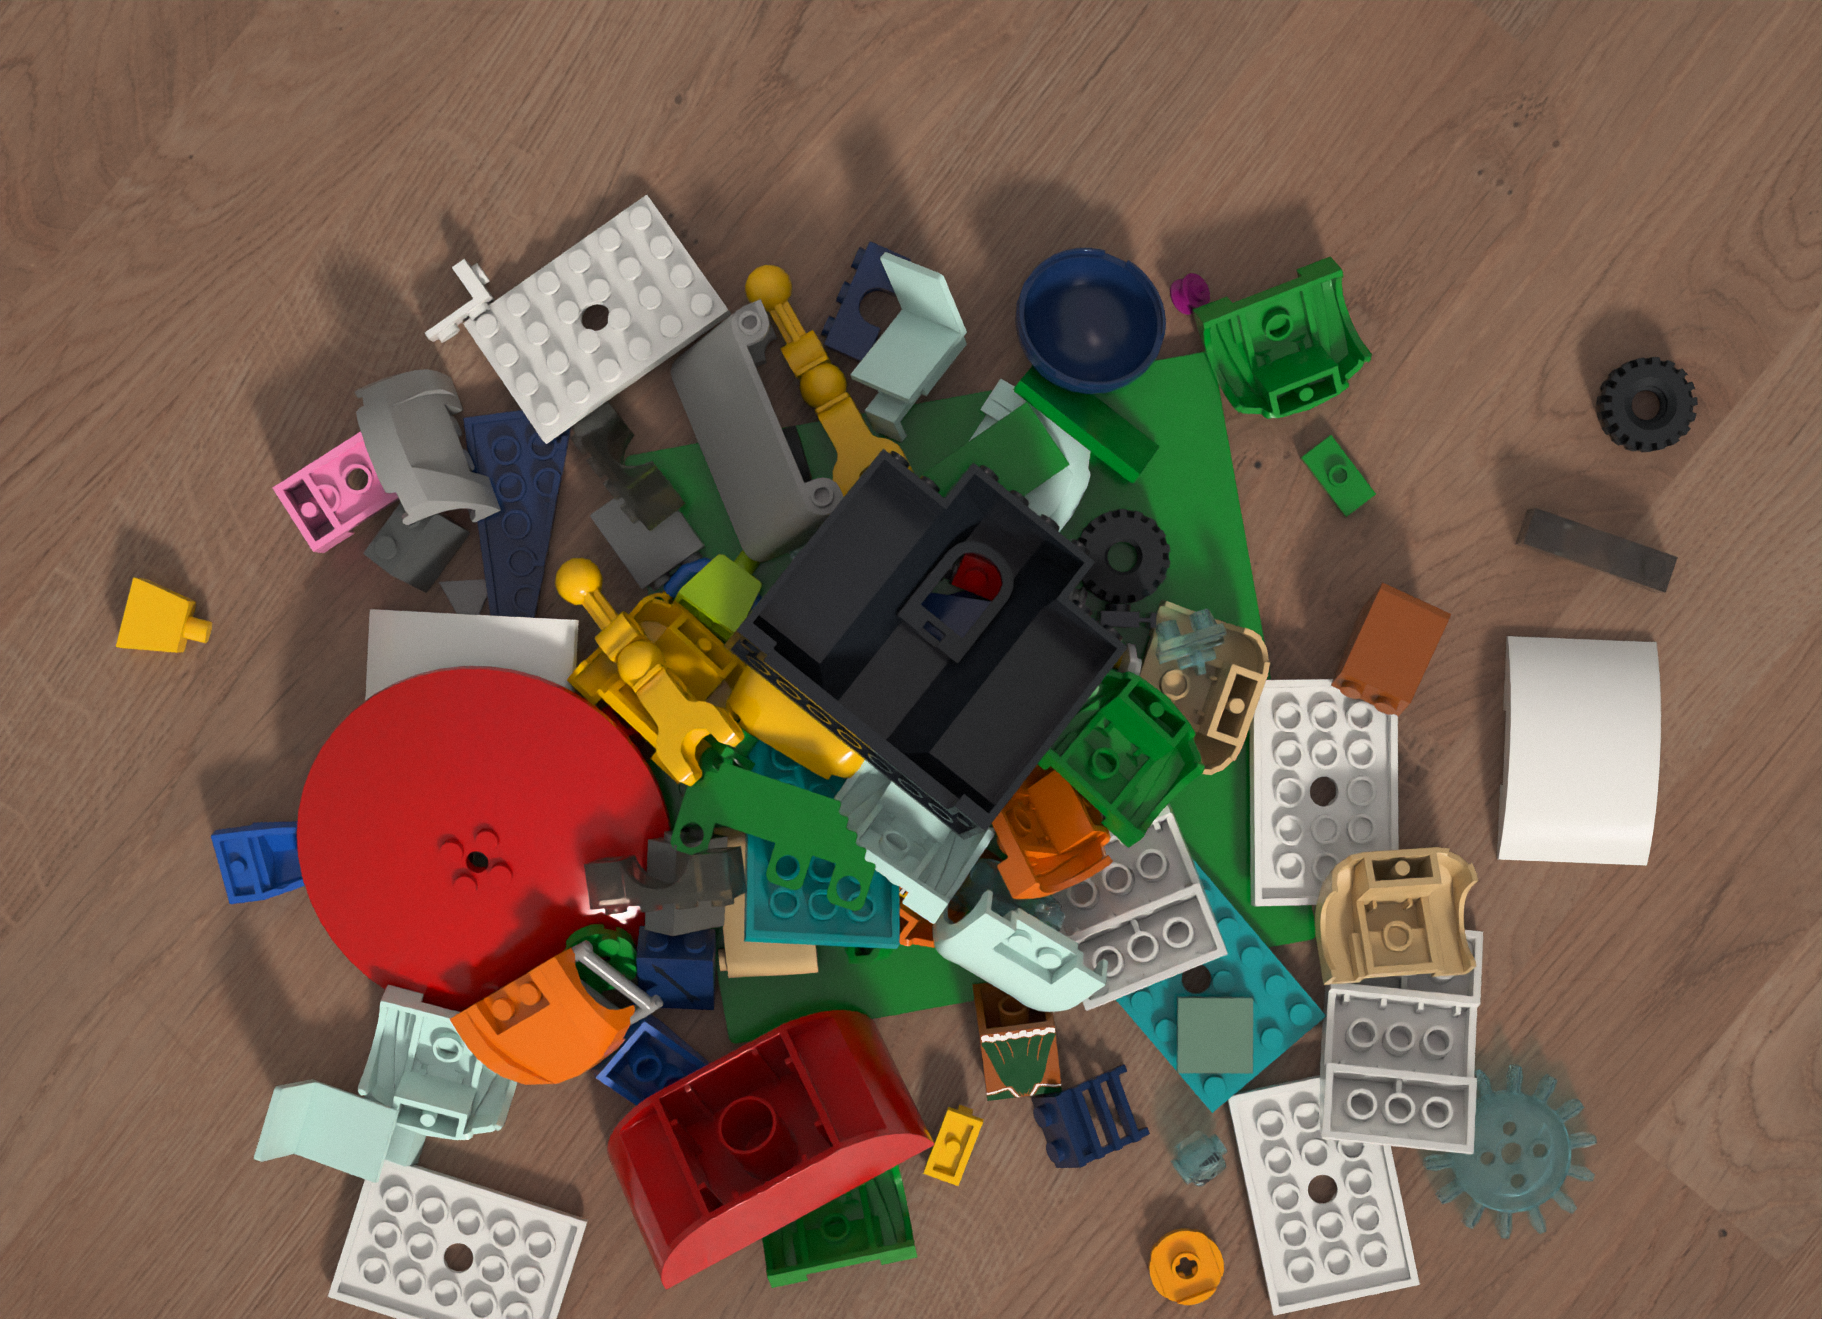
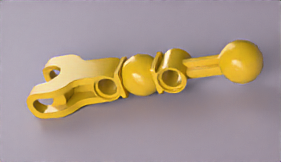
(820, 381)
(641, 664)

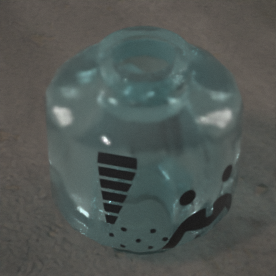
(1199, 1158)

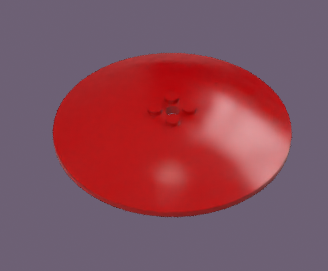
(456, 770)

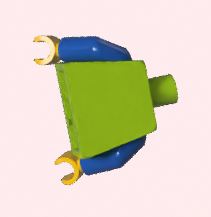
(716, 591)

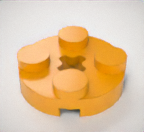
(1205, 1274)

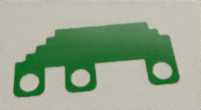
(789, 816)

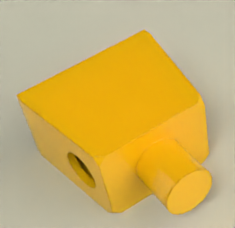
(160, 619)

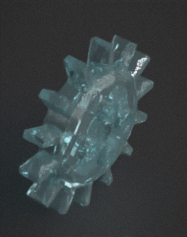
(1542, 1174)

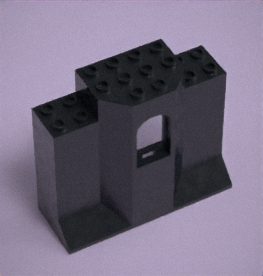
(950, 716)

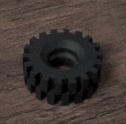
(1674, 399)
(1151, 551)

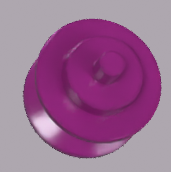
(1189, 293)

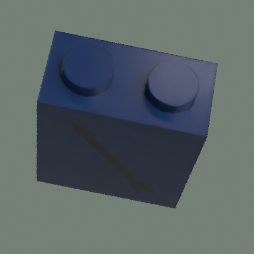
(678, 968)

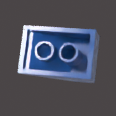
(648, 1061)

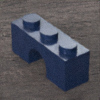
(849, 332)

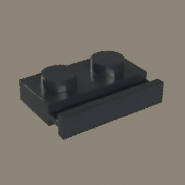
(1121, 616)

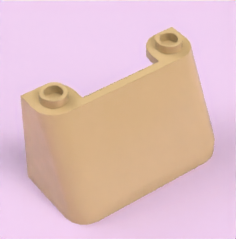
(757, 958)

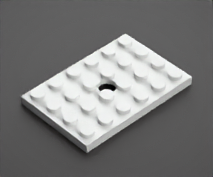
(654, 306)
(1305, 734)
(414, 1214)
(1310, 1248)

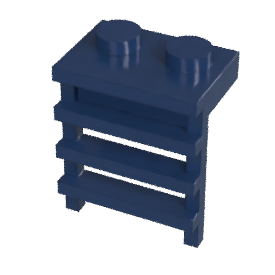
(1069, 1126)

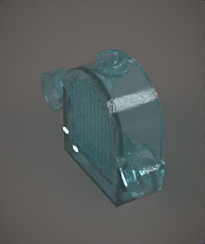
(987, 876)

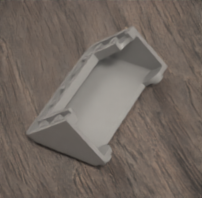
(744, 439)

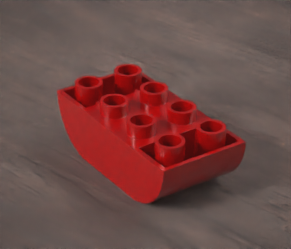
(763, 1139)

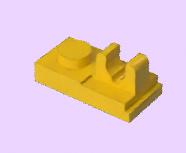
(953, 1145)

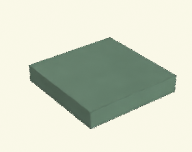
(1214, 1034)

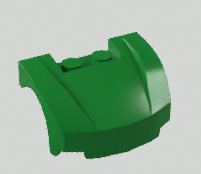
(1284, 344)
(1127, 753)
(850, 1230)

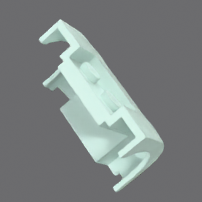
(1019, 956)

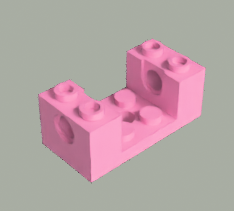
(325, 503)

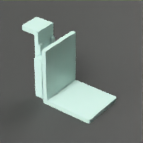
(914, 346)
(335, 1130)

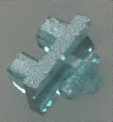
(1204, 636)

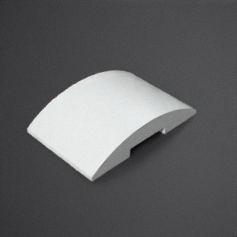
(427, 641)
(1580, 750)
(1142, 913)
(1402, 1059)

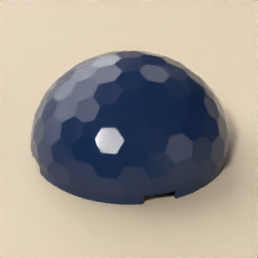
(1090, 321)

